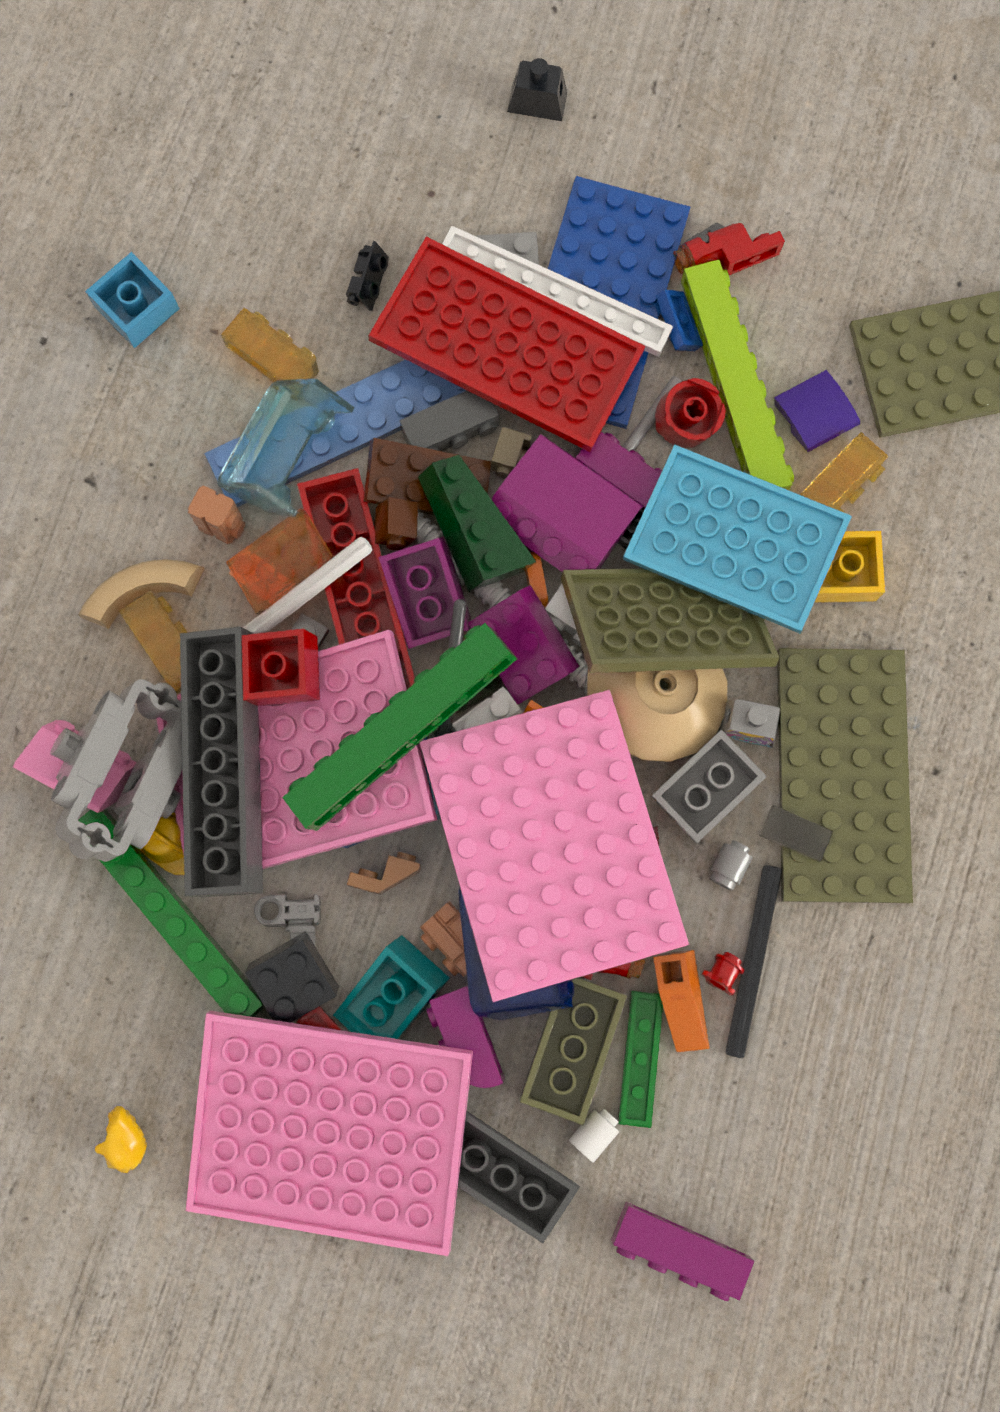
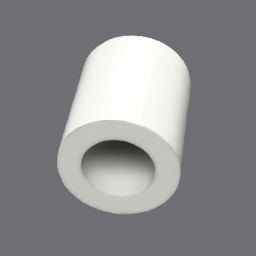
(595, 1134)

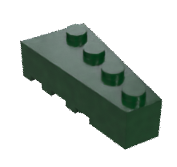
(472, 525)

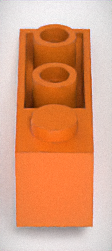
(682, 999)

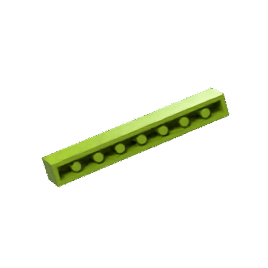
(734, 374)

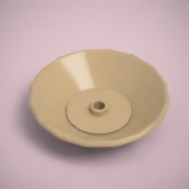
(670, 721)

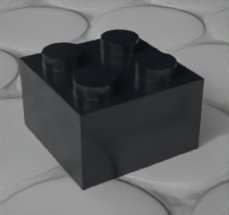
(292, 979)

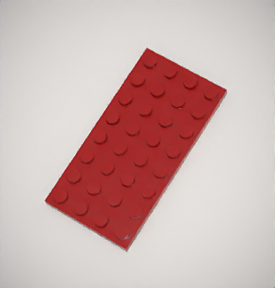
(507, 343)

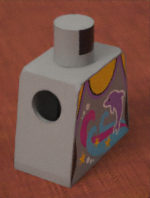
(750, 722)

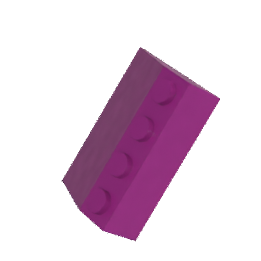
(564, 508)

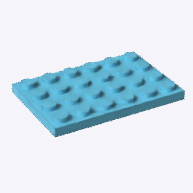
(737, 538)

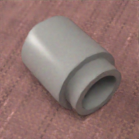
(731, 865)

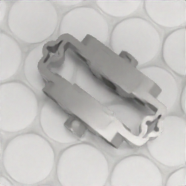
(89, 757)

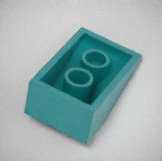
(392, 992)

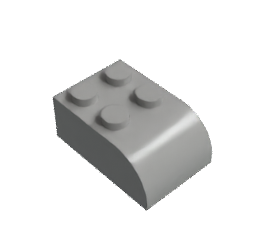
(708, 786)

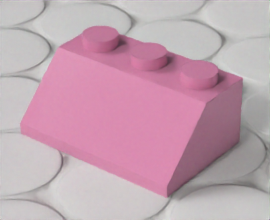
(44, 767)

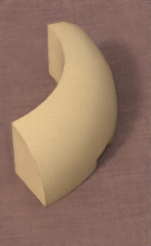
(136, 580)

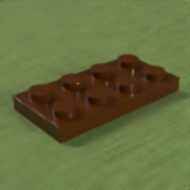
(395, 471)

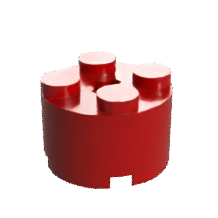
(705, 409)

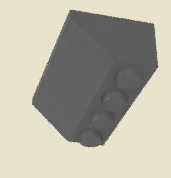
(512, 1180)

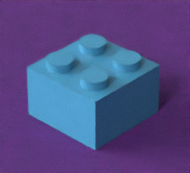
(132, 299)

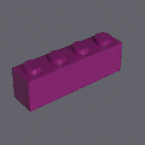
(621, 468)
(682, 1251)

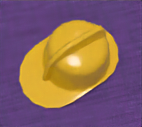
(165, 846)

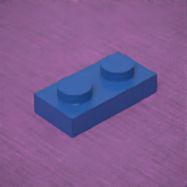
(677, 313)

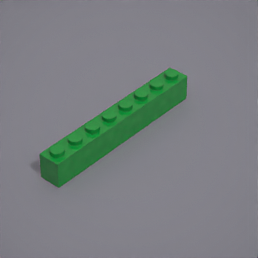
(399, 727)
(179, 926)

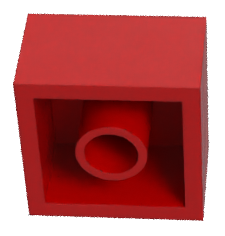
(280, 667)

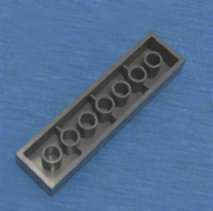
(219, 768)

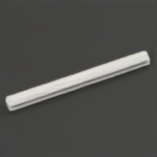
(310, 586)

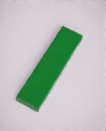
(640, 1059)

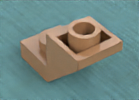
(396, 871)

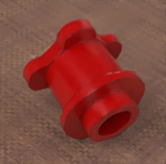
(724, 972)

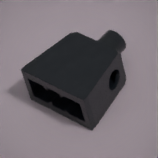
(538, 90)

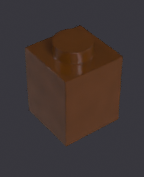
(396, 523)

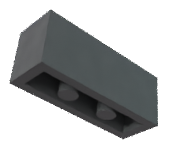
(450, 422)

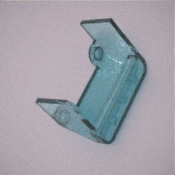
(276, 440)

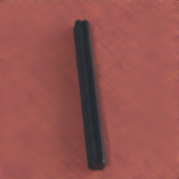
(753, 961)

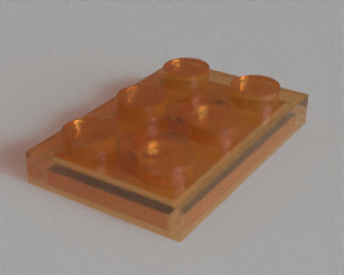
(279, 560)

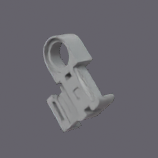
(297, 913)

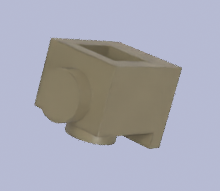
(509, 451)

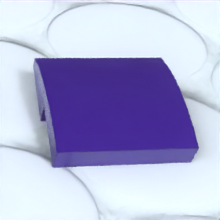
(817, 410)

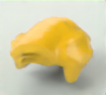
(124, 1141)

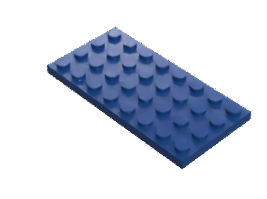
(621, 249)

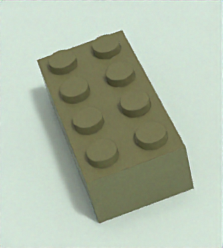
(573, 1052)

